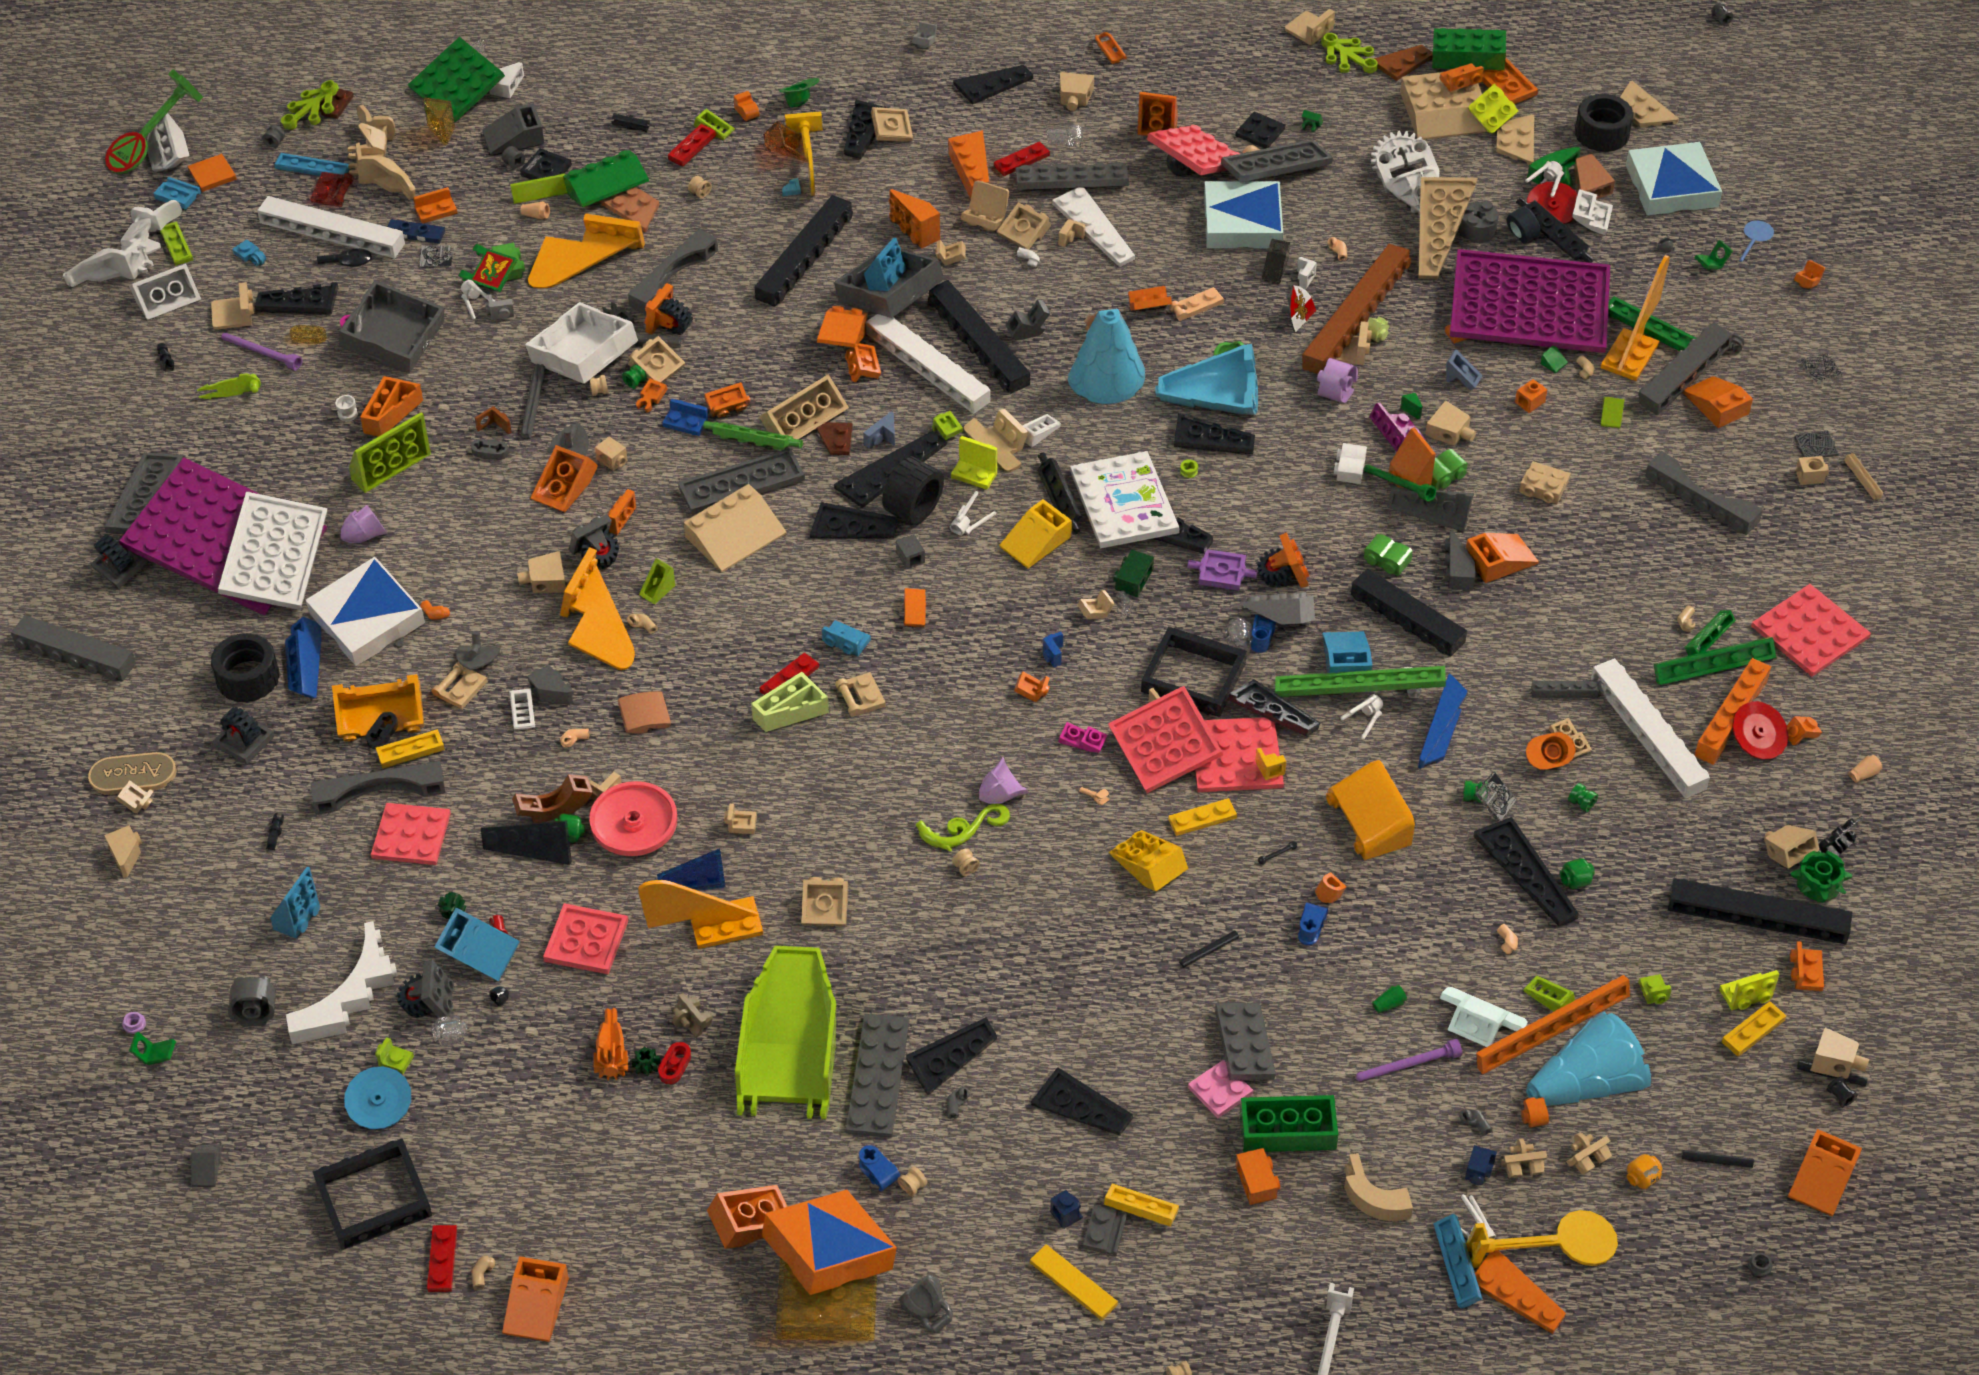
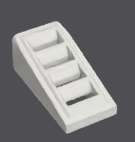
(1040, 433)
(522, 695)

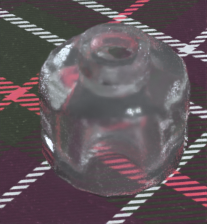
(1239, 633)
(449, 1030)

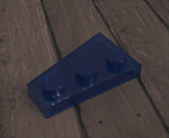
(698, 874)

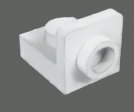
(1306, 271)

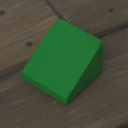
(1566, 178)
(1553, 359)
(1411, 404)

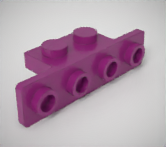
(1392, 426)

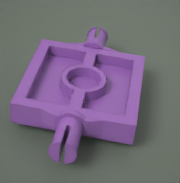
(1222, 569)

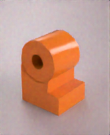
(746, 106)

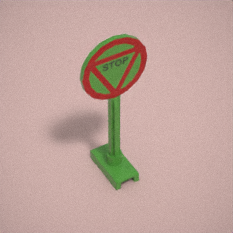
(131, 148)

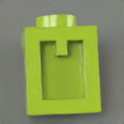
(947, 425)
(1655, 989)
(393, 1057)

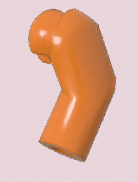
(434, 612)

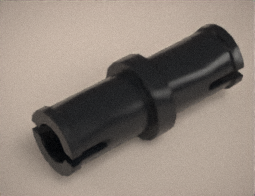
(630, 122)

